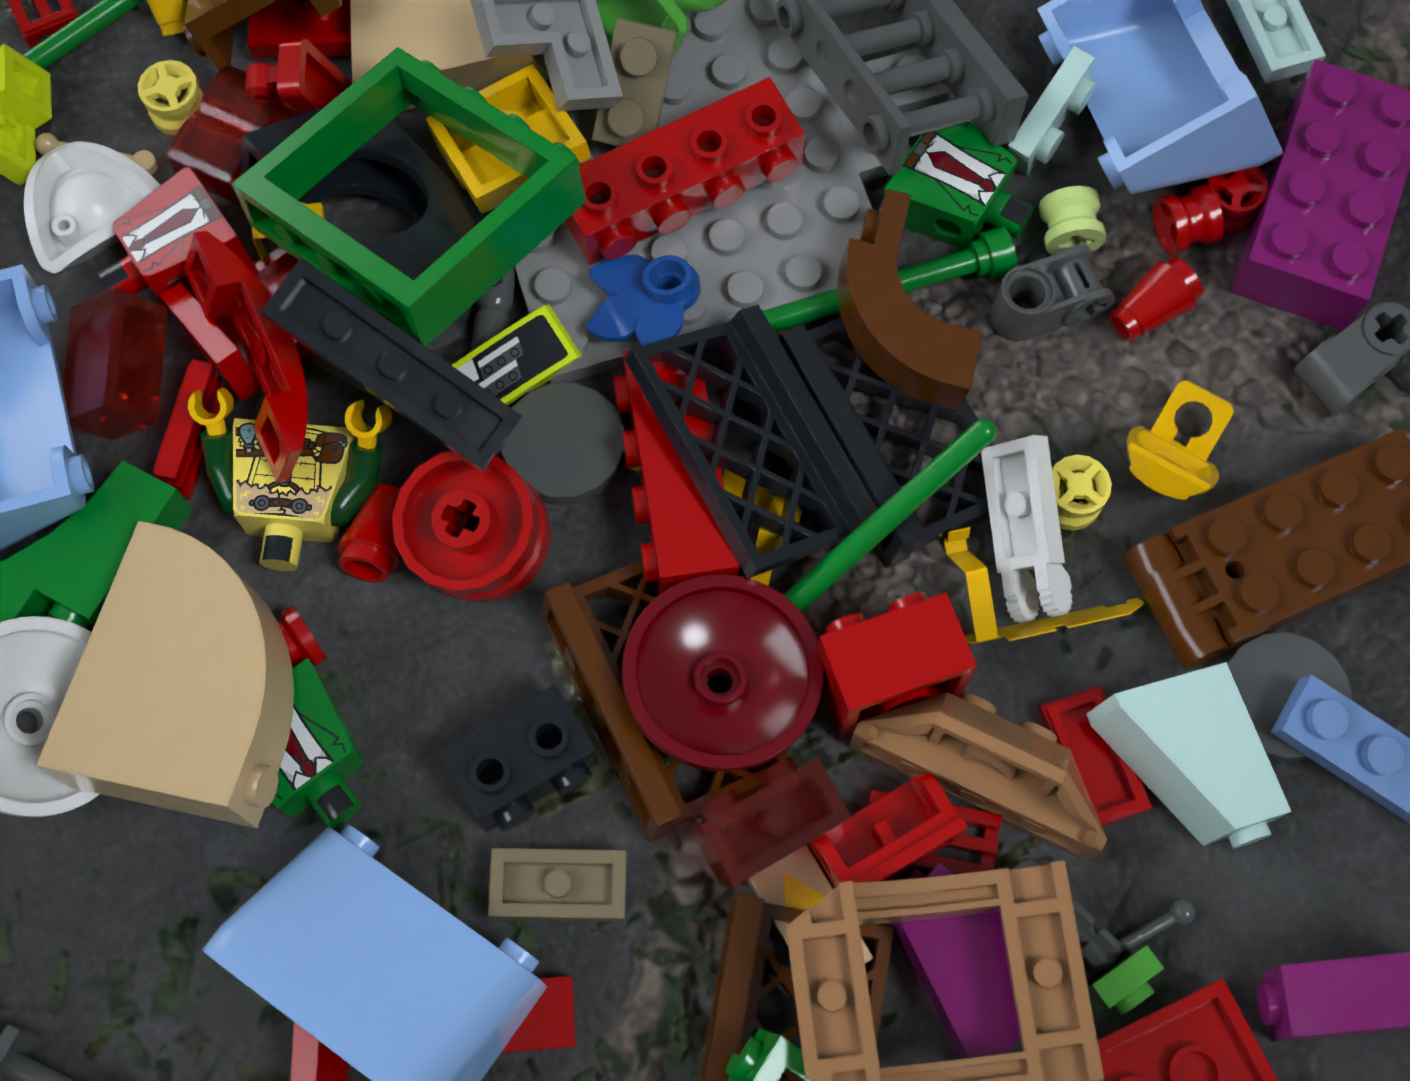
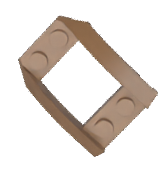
(1041, 959)

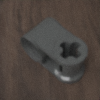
(1058, 288)
(1356, 359)

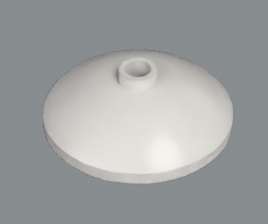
(35, 674)

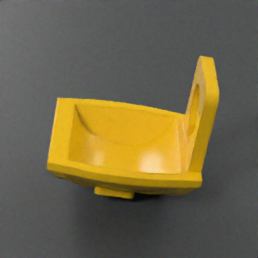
(1168, 464)

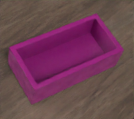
(1329, 198)

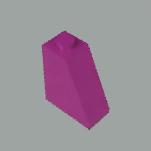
(964, 977)
(1336, 998)

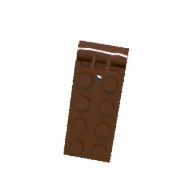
(1284, 549)

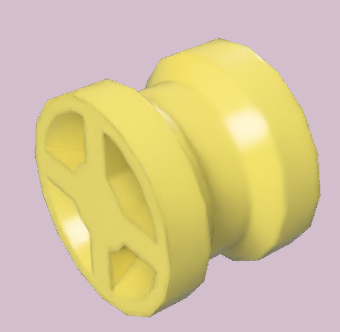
(159, 92)
(1081, 479)

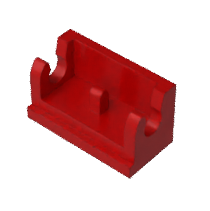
(890, 834)

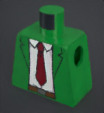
(959, 186)
(317, 754)

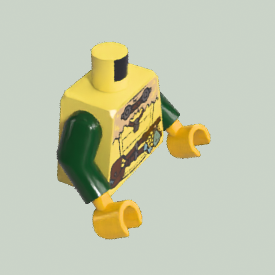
(324, 491)

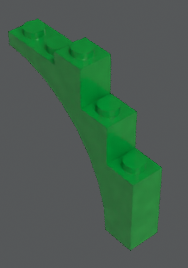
(76, 563)

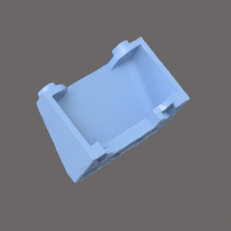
(1163, 91)
(38, 457)
(377, 966)

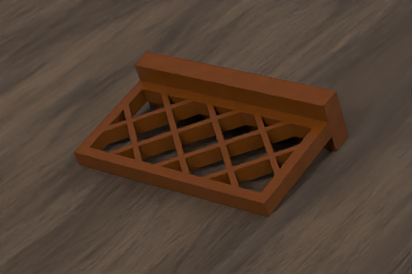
(600, 688)
(741, 975)

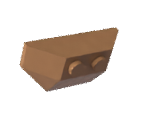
(989, 766)

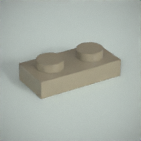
(643, 66)
(558, 885)

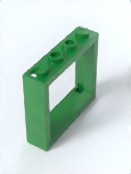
(470, 266)

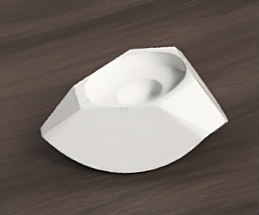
(76, 199)

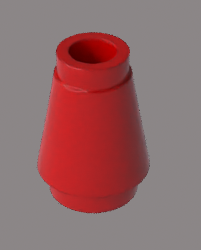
(1158, 298)
(369, 543)

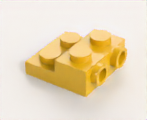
(482, 174)

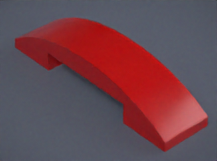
(231, 289)

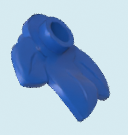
(640, 299)

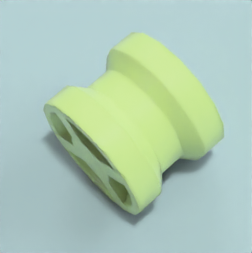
(1072, 218)

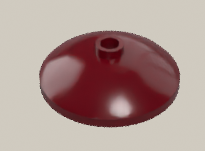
(730, 631)

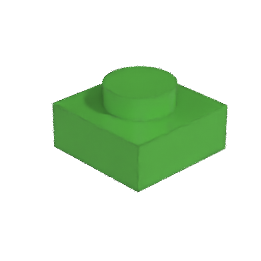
(1125, 983)

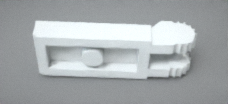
(1026, 527)

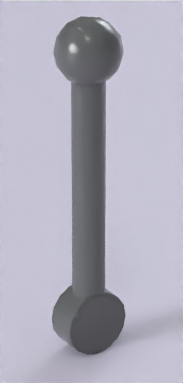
(1180, 912)

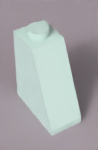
(1196, 753)

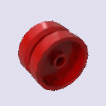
(435, 521)

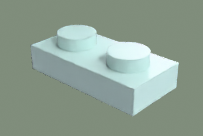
(1277, 36)
(1066, 92)

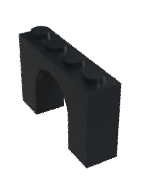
(393, 170)

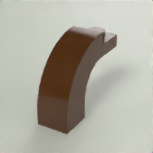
(887, 329)

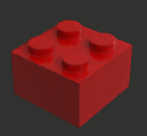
(892, 660)

